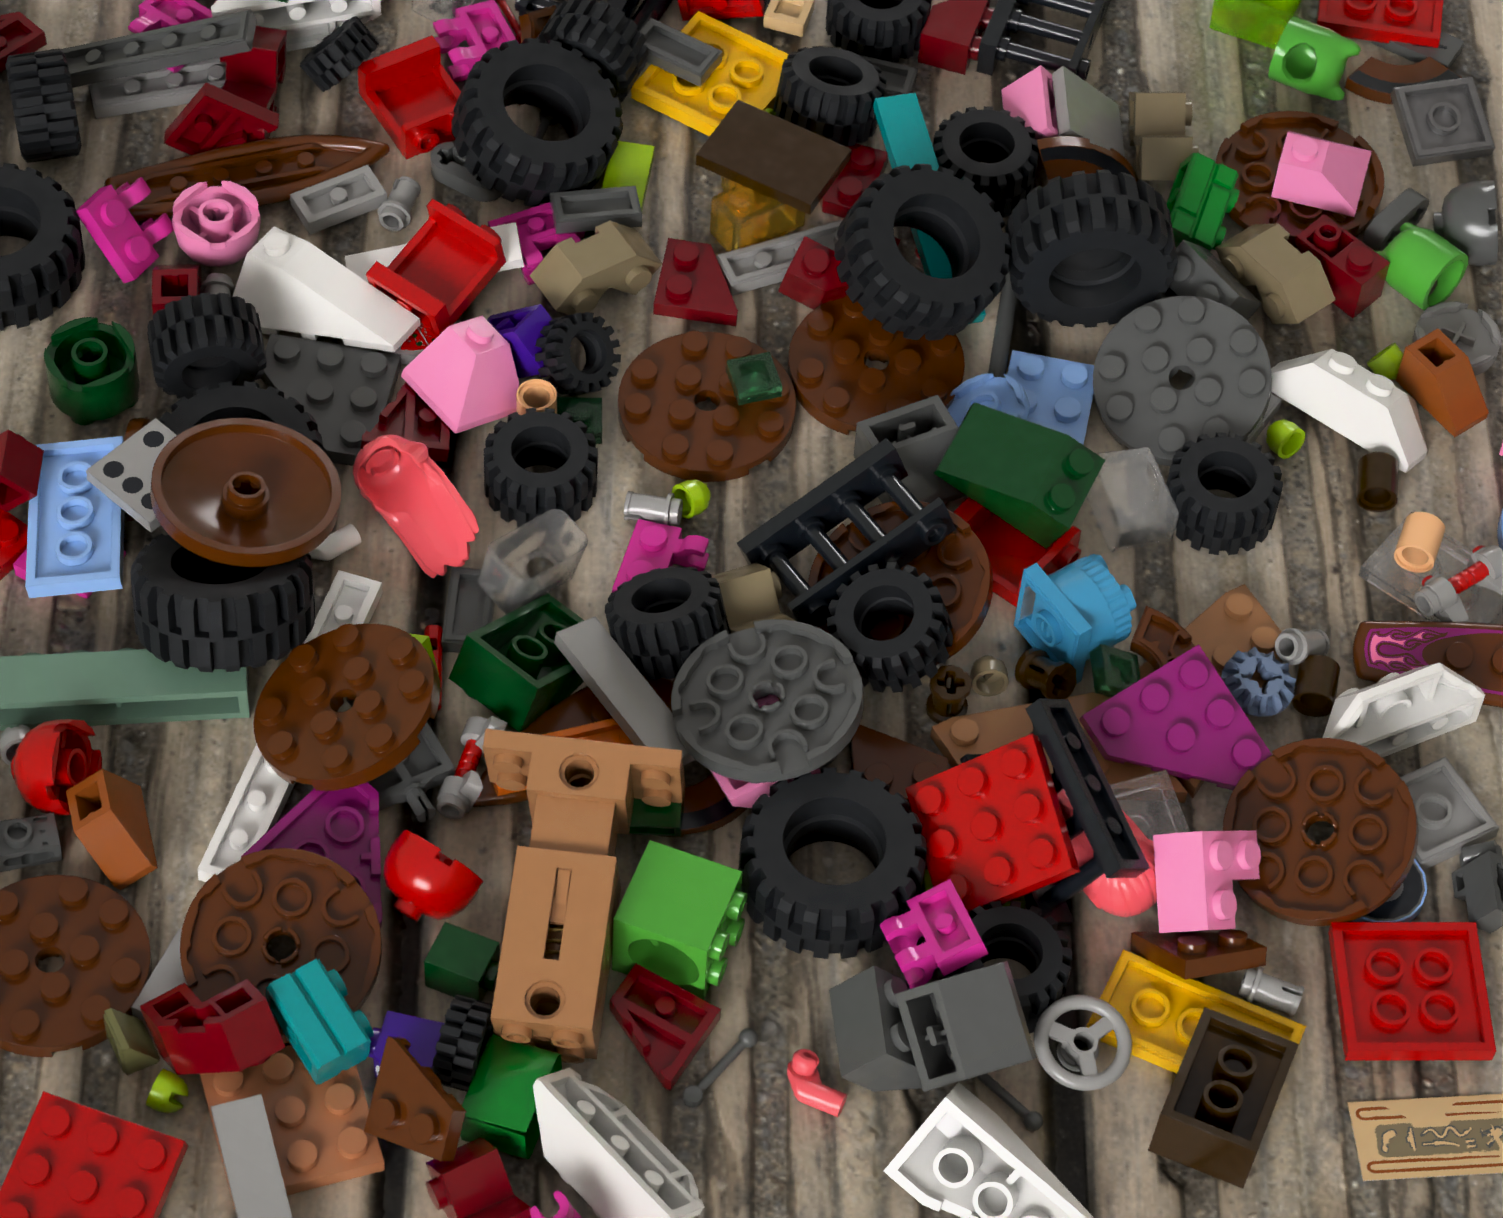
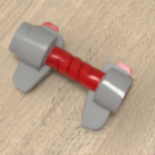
(1442, 595)
(465, 786)

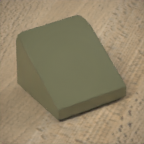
(129, 1041)

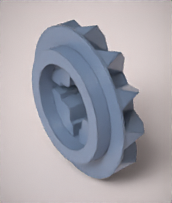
(1247, 693)

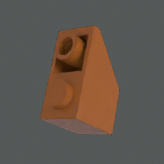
(1442, 382)
(113, 826)

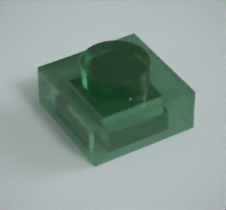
(754, 378)
(585, 410)
(1113, 670)

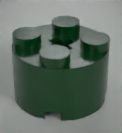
(92, 370)

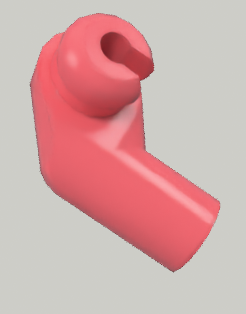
(808, 1085)

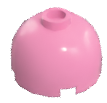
(216, 223)

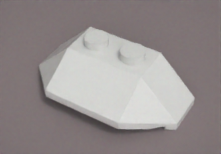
(304, 20)
(1353, 403)
(1405, 709)
(610, 1152)

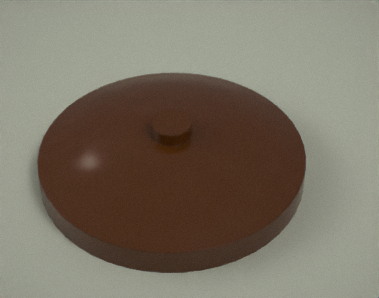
(245, 492)

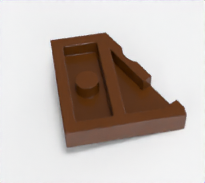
(893, 760)
(1199, 953)
(413, 1106)

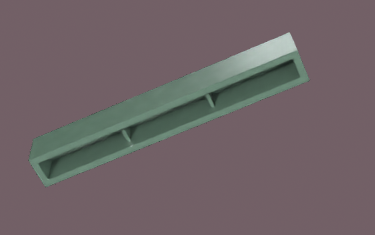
(115, 689)

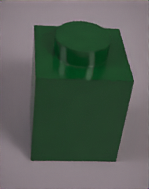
(462, 963)

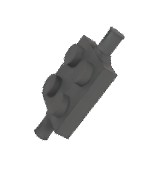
(415, 775)

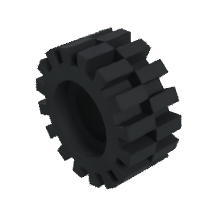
(339, 54)
(597, 349)
(462, 1041)

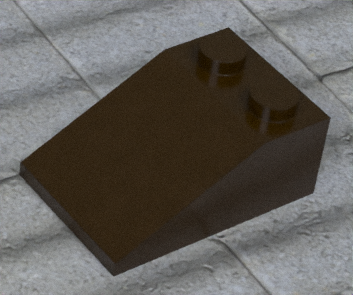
(1223, 1097)

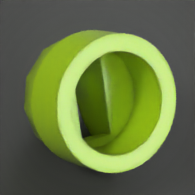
(1387, 361)
(1284, 438)
(694, 496)
(164, 1090)

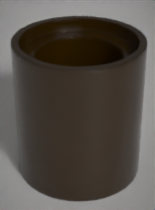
(1377, 482)
(1316, 686)

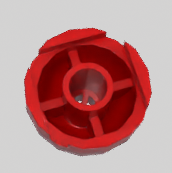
(52, 761)
(427, 879)

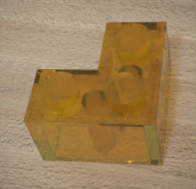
(748, 217)

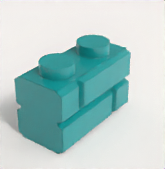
(319, 1020)

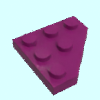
(1179, 723)
(339, 827)

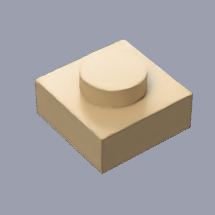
(789, 16)

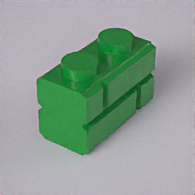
(1200, 200)

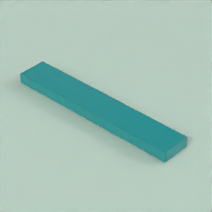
(910, 144)

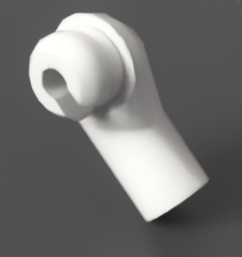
(337, 543)

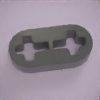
(457, 175)
(1407, 207)

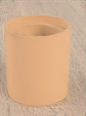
(536, 394)
(1419, 542)

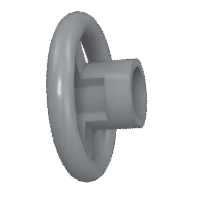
(1070, 1055)

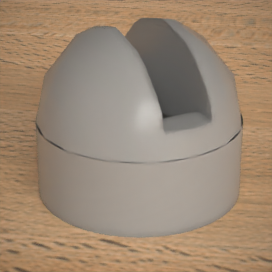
(8, 739)

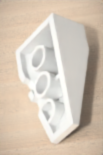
(978, 1167)

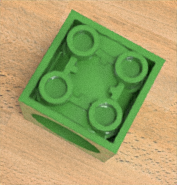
(679, 918)

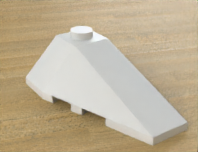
(314, 295)

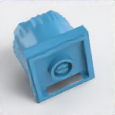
(1073, 610)

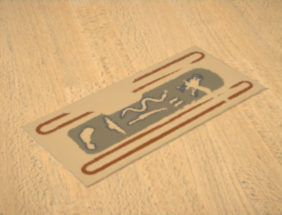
(1428, 1136)

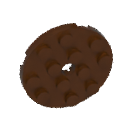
(1256, 157)
(832, 374)
(693, 444)
(954, 565)
(392, 694)
(1363, 856)
(275, 896)
(102, 969)

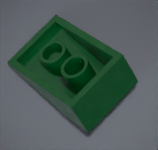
(1020, 471)
(516, 664)

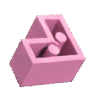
(1198, 875)

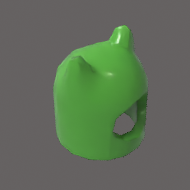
(1311, 59)
(1418, 260)

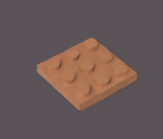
(312, 1125)

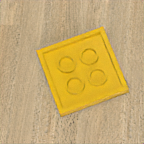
(747, 73)

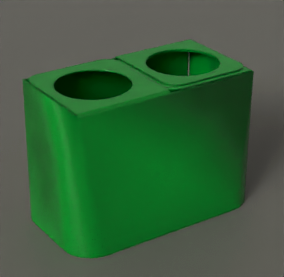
(502, 1096)

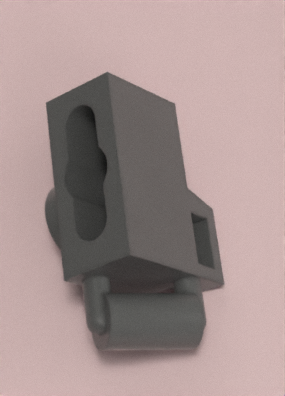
(29, 842)
(1481, 884)

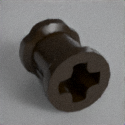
(1049, 669)
(955, 695)

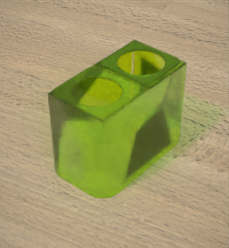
(1254, 19)

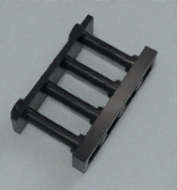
(1009, 18)
(829, 505)
(1093, 806)

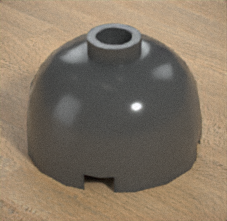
(1470, 221)

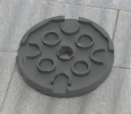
(1189, 336)
(781, 741)

